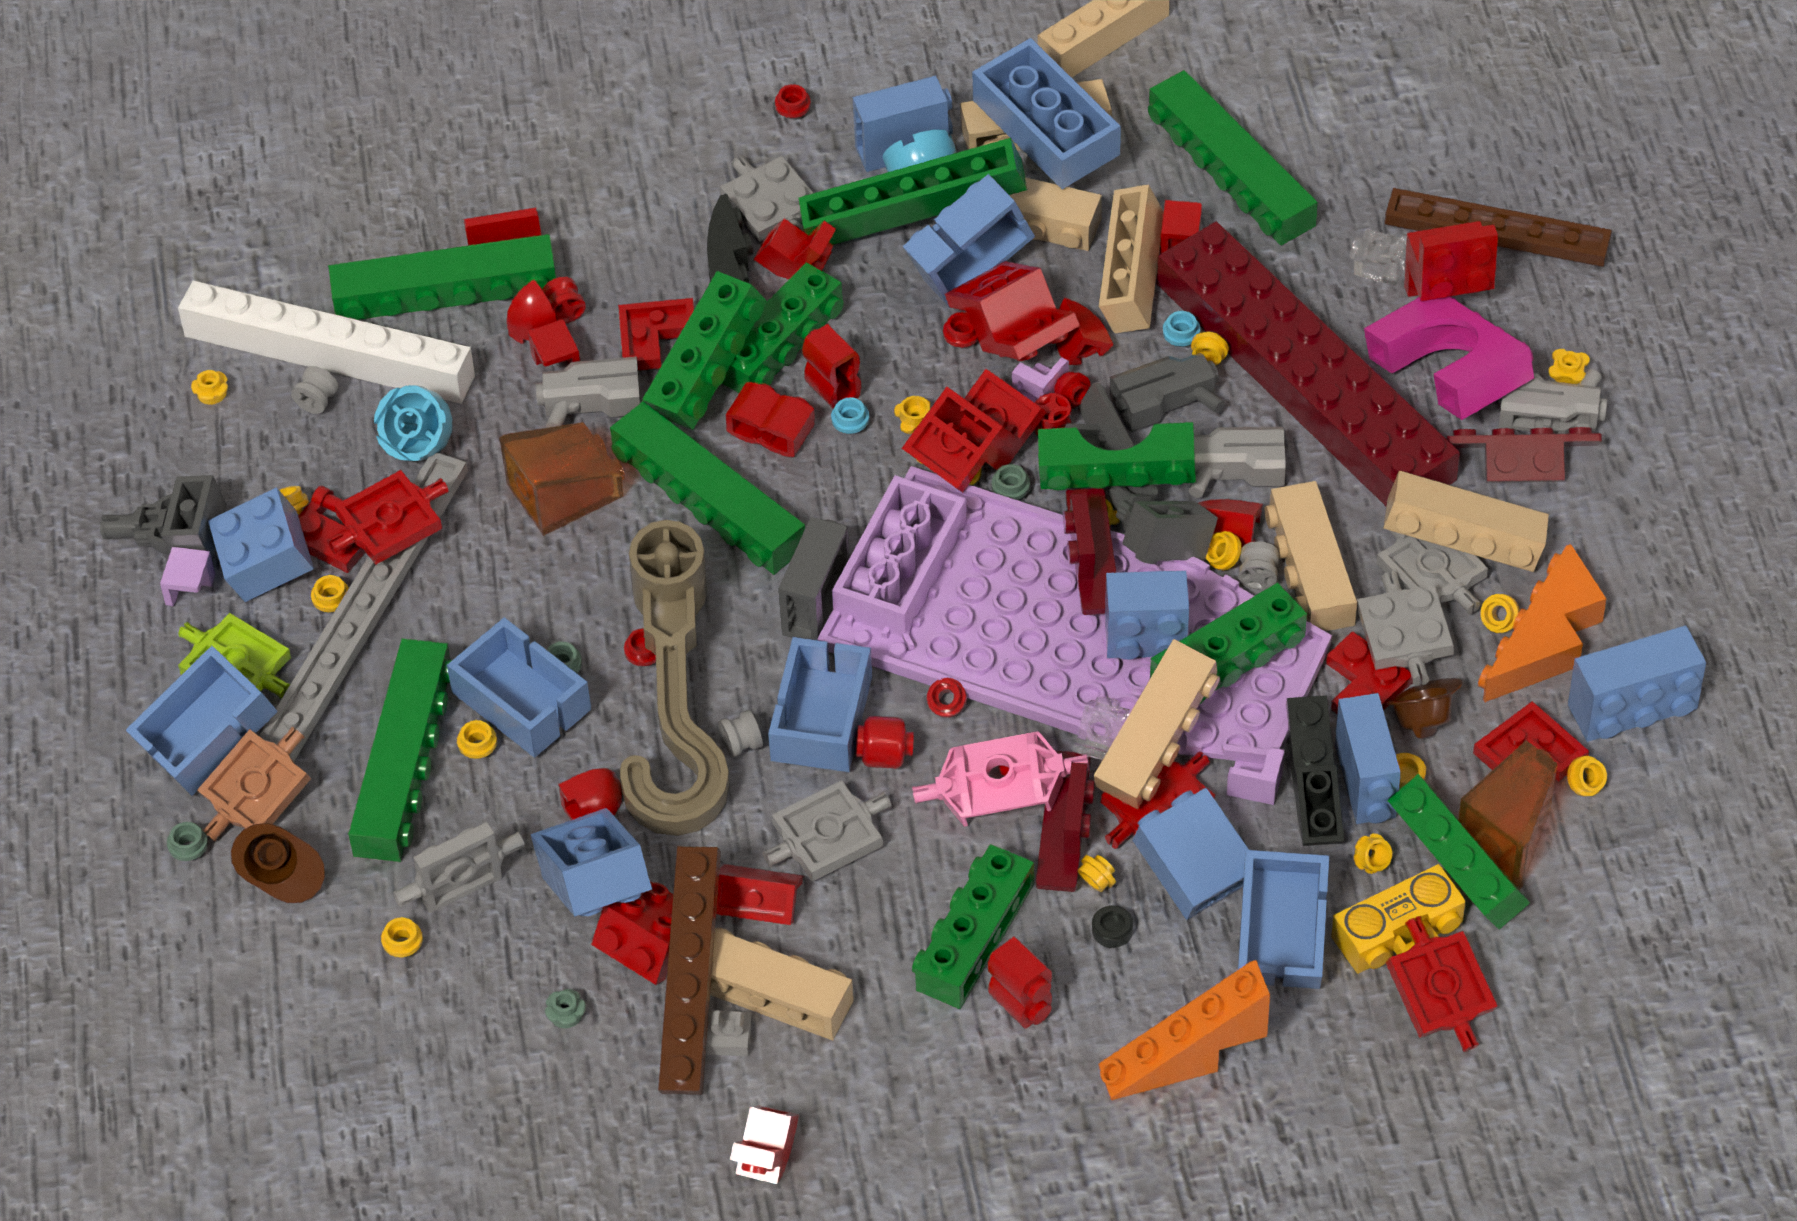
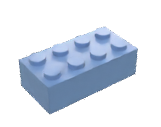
(1046, 113)

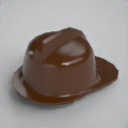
(1426, 706)
(278, 862)

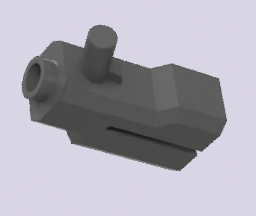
(1164, 385)

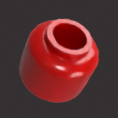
(884, 742)

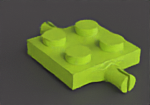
(244, 647)

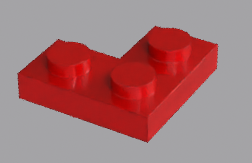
(647, 323)
(1355, 663)
(1538, 729)

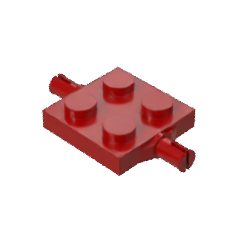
(388, 516)
(1173, 783)
(1441, 984)

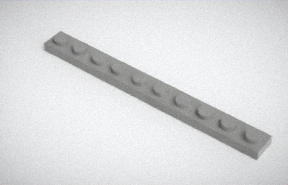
(354, 621)

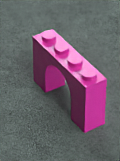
(1489, 370)

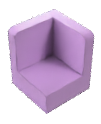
(1039, 379)
(186, 572)
(1257, 780)

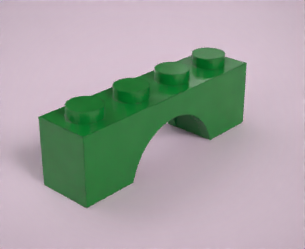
(1072, 462)
(1458, 852)

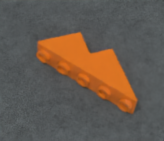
(1545, 633)
(1190, 1038)

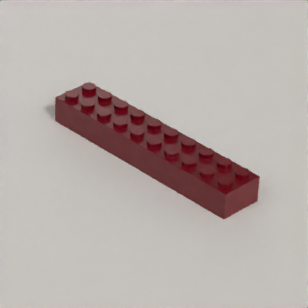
(1303, 363)

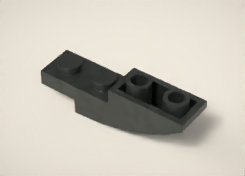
(726, 244)
(1314, 771)

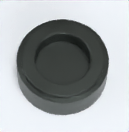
(1112, 926)

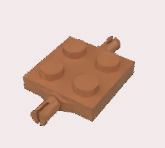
(254, 782)

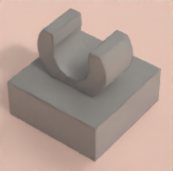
(728, 1033)

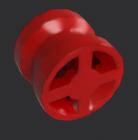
(564, 299)
(1056, 407)

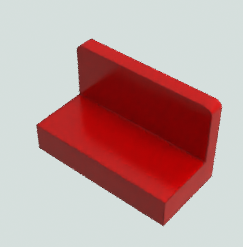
(502, 226)
(757, 894)

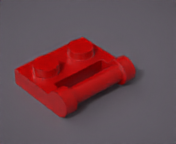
(319, 528)

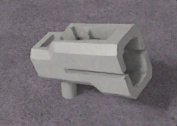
(590, 387)
(1554, 405)
(1239, 454)

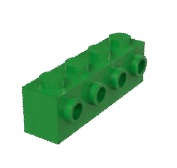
(788, 317)
(705, 350)
(1248, 634)
(973, 926)

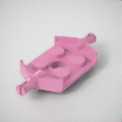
(1032, 777)

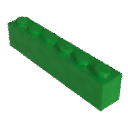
(1232, 158)
(911, 191)
(440, 277)
(707, 487)
(401, 751)

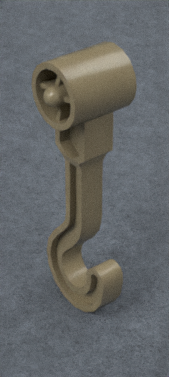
(669, 593)

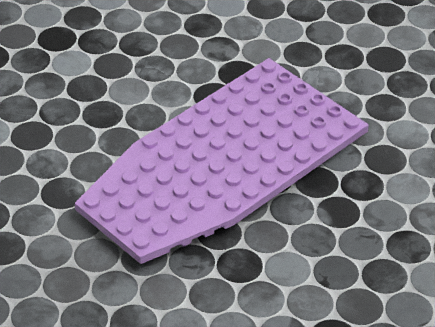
(989, 599)

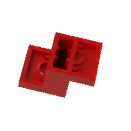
(1450, 260)
(1012, 311)
(974, 430)

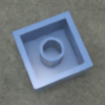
(260, 544)
(1145, 612)

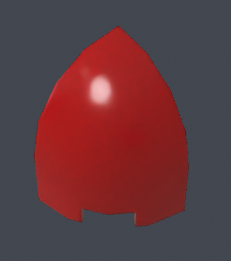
(528, 311)
(1085, 339)
(1235, 517)
(591, 793)

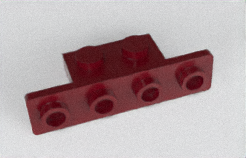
(1524, 457)
(1089, 545)
(1064, 830)

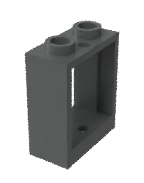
(810, 578)

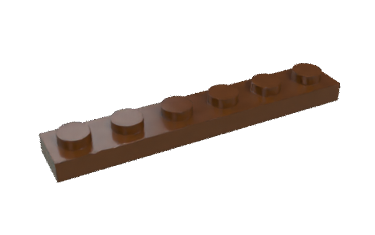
(1514, 228)
(689, 970)

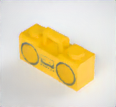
(1377, 926)

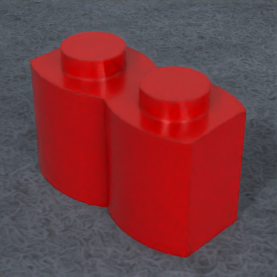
(831, 366)
(770, 419)
(1020, 983)

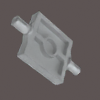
(766, 194)
(1427, 563)
(1405, 627)
(827, 830)
(458, 867)

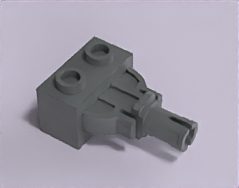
(174, 519)
(1162, 528)

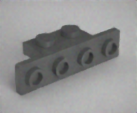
(1105, 429)

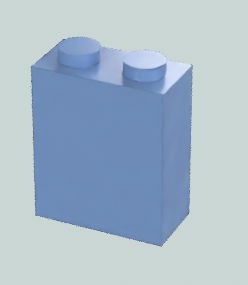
(896, 115)
(1367, 758)
(1193, 851)

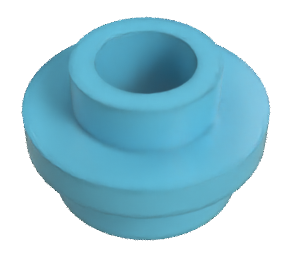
(1180, 328)
(850, 416)

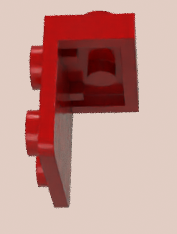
(638, 933)

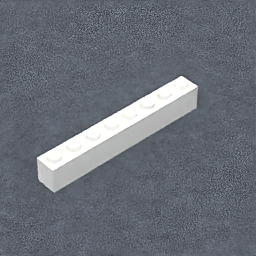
(325, 341)

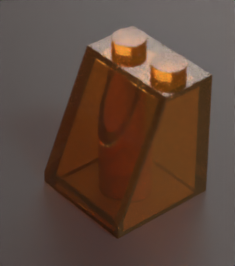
(560, 473)
(1511, 809)

